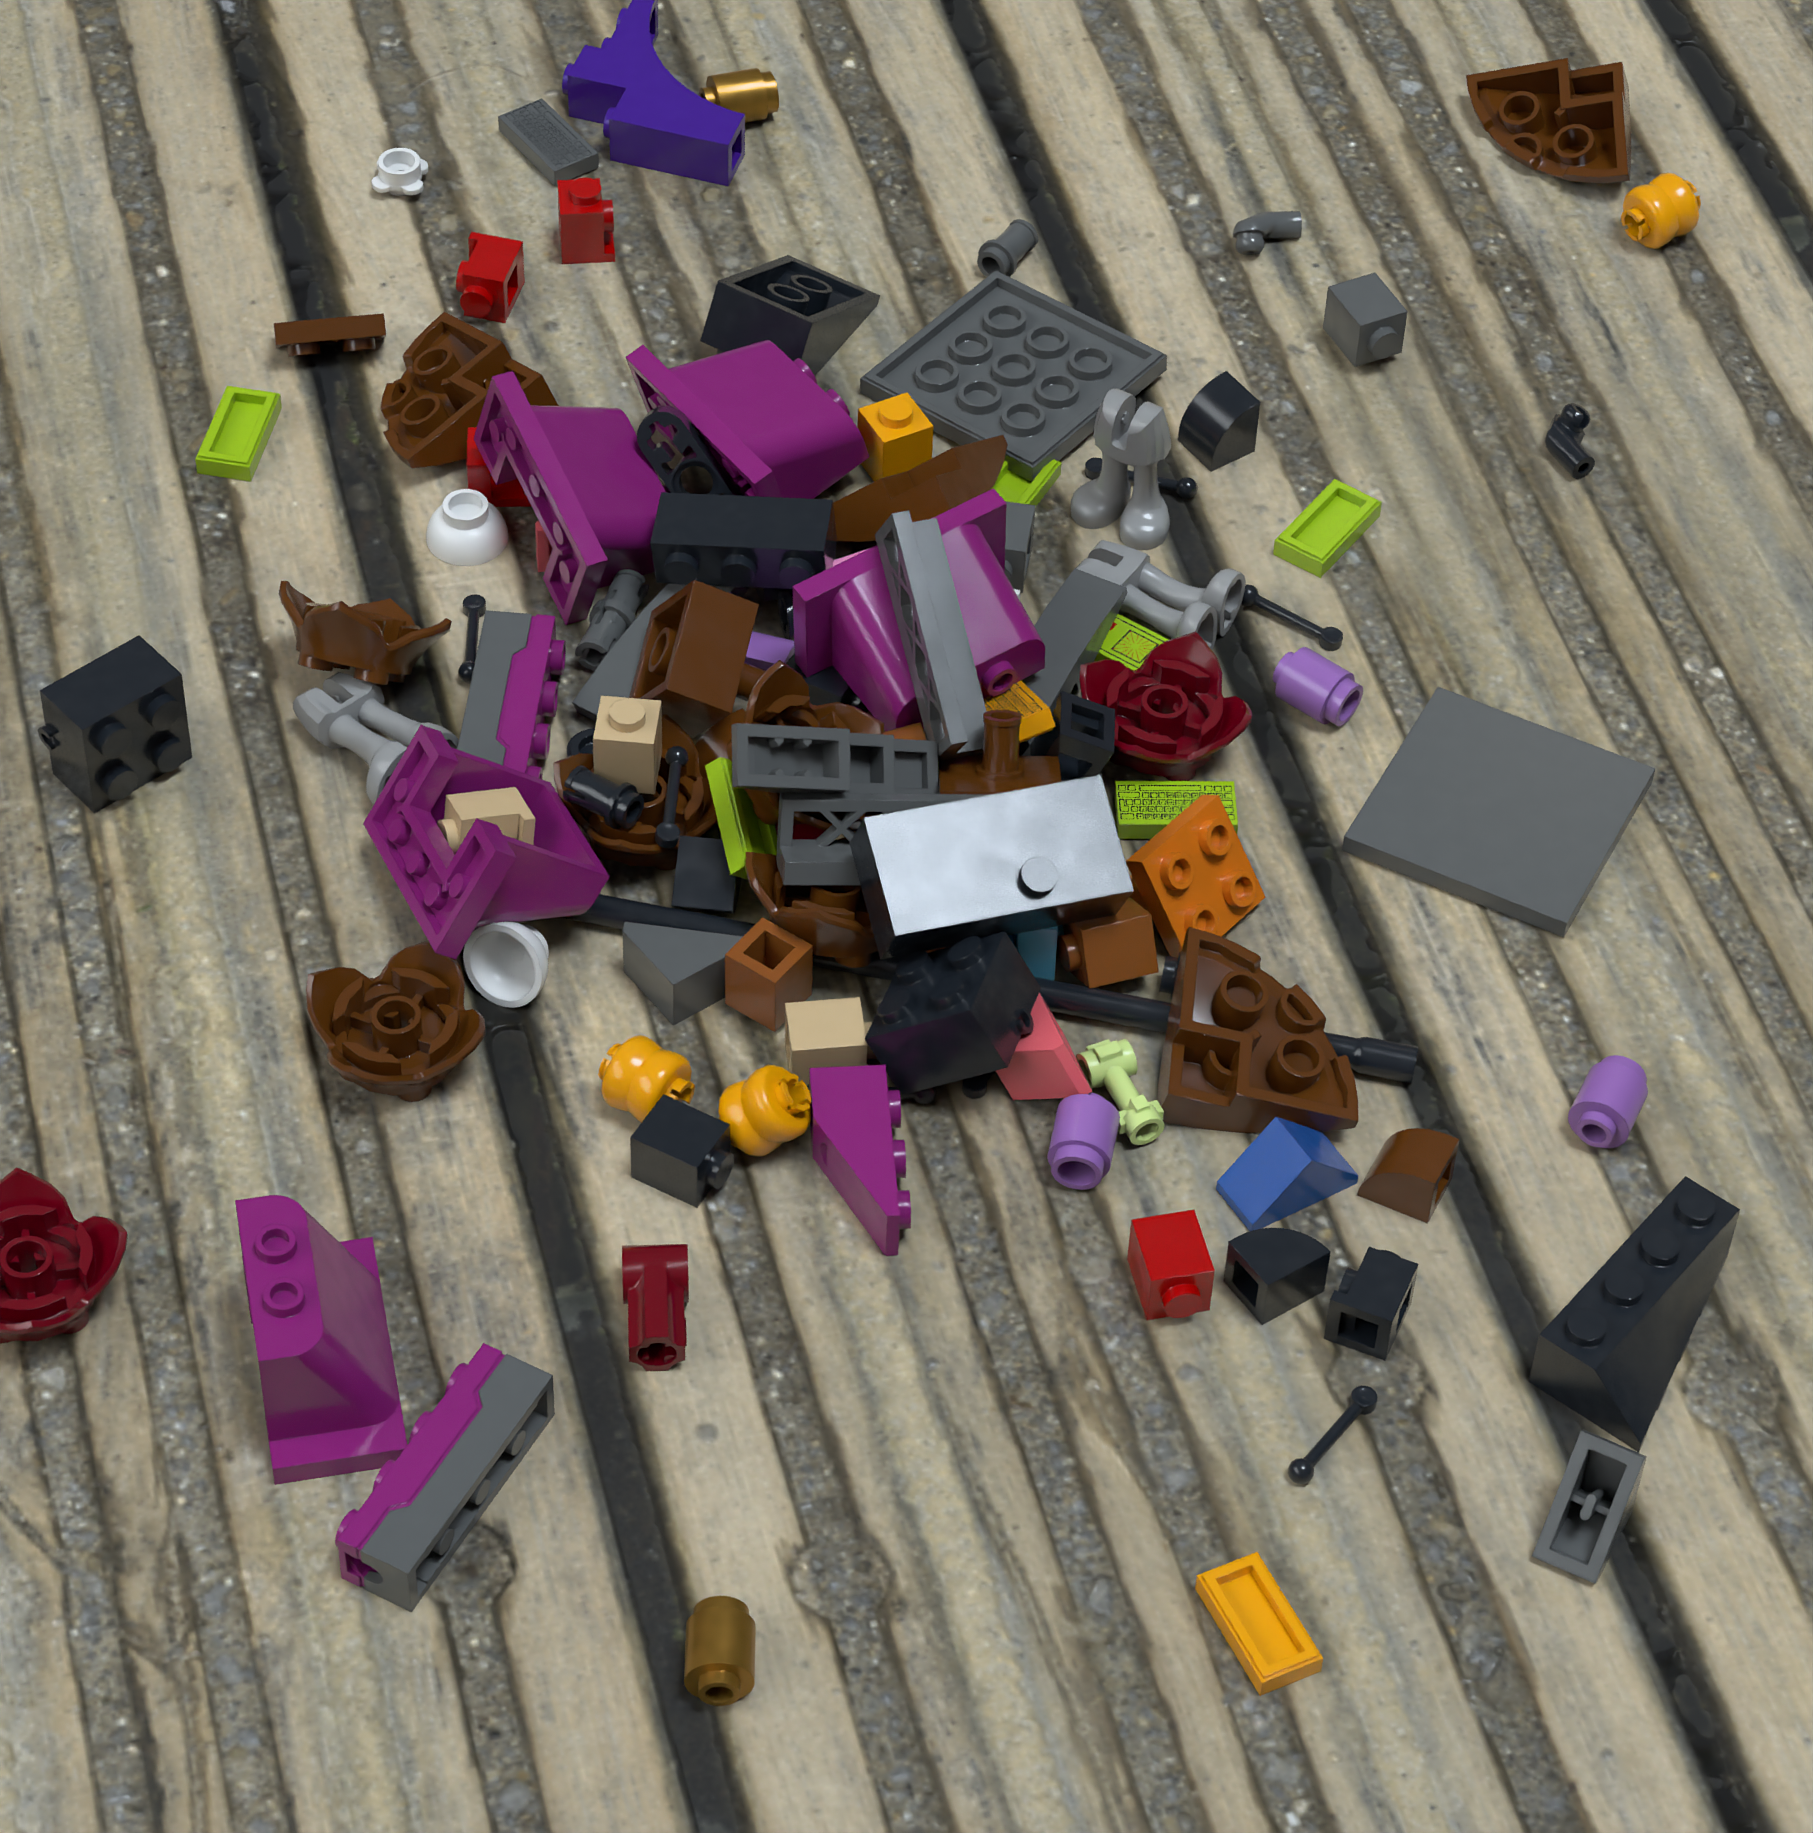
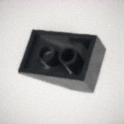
(790, 305)

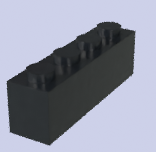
(1634, 1318)

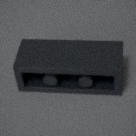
(742, 540)

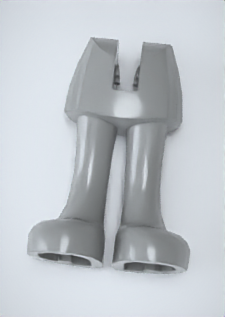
(1127, 440)
(1202, 610)
(346, 715)

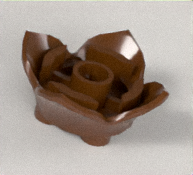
(369, 636)
(783, 700)
(637, 844)
(823, 915)
(398, 1028)

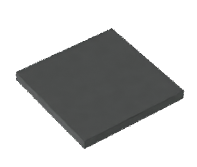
(1014, 369)
(1499, 811)

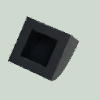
(1220, 422)
(704, 877)
(1275, 1270)

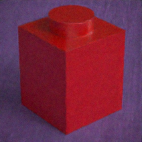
(1170, 1265)

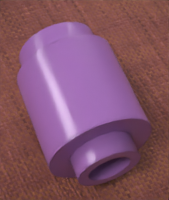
(1317, 686)
(1609, 1102)
(1083, 1140)

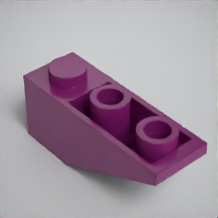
(856, 1146)

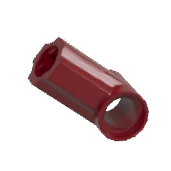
(655, 1291)

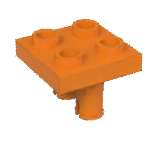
(1194, 875)

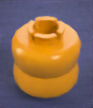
(1660, 210)
(642, 1074)
(765, 1110)

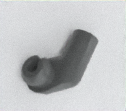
(1266, 225)

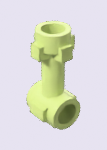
(1111, 1066)

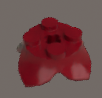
(1168, 709)
(50, 1260)

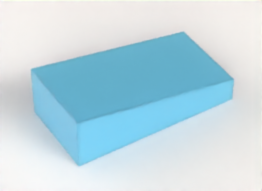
(1039, 951)

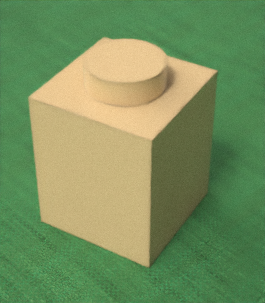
(628, 741)
(825, 1035)

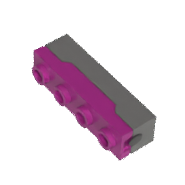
(513, 691)
(445, 1476)

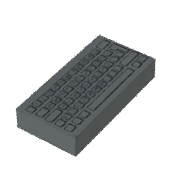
(548, 141)

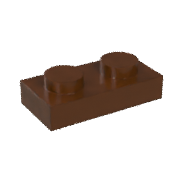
(354, 333)

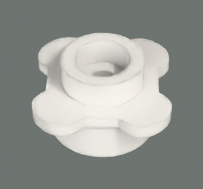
(400, 172)

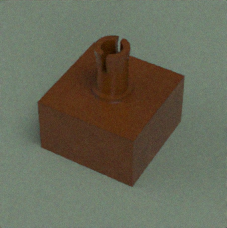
(697, 656)
(1000, 765)

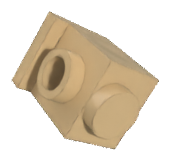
(498, 806)

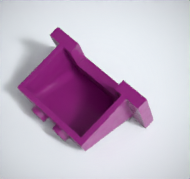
(757, 417)
(583, 483)
(851, 624)
(491, 873)
(318, 1344)

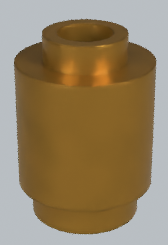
(743, 92)
(720, 1651)

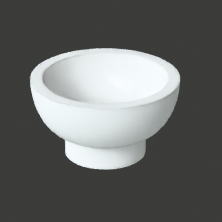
(466, 529)
(507, 962)

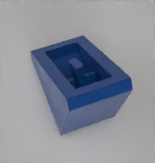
(1283, 1174)

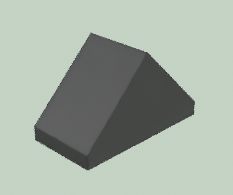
(676, 967)
(1590, 1506)

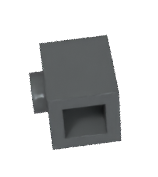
(1365, 319)

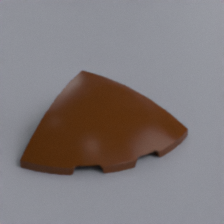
(1559, 118)
(446, 391)
(923, 490)
(1247, 1048)

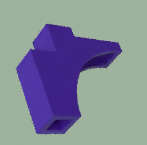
(648, 111)

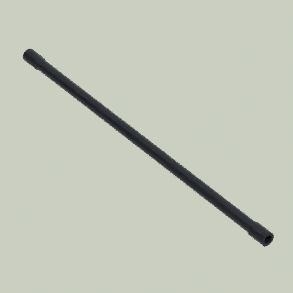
(1365, 1054)

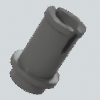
(1007, 249)

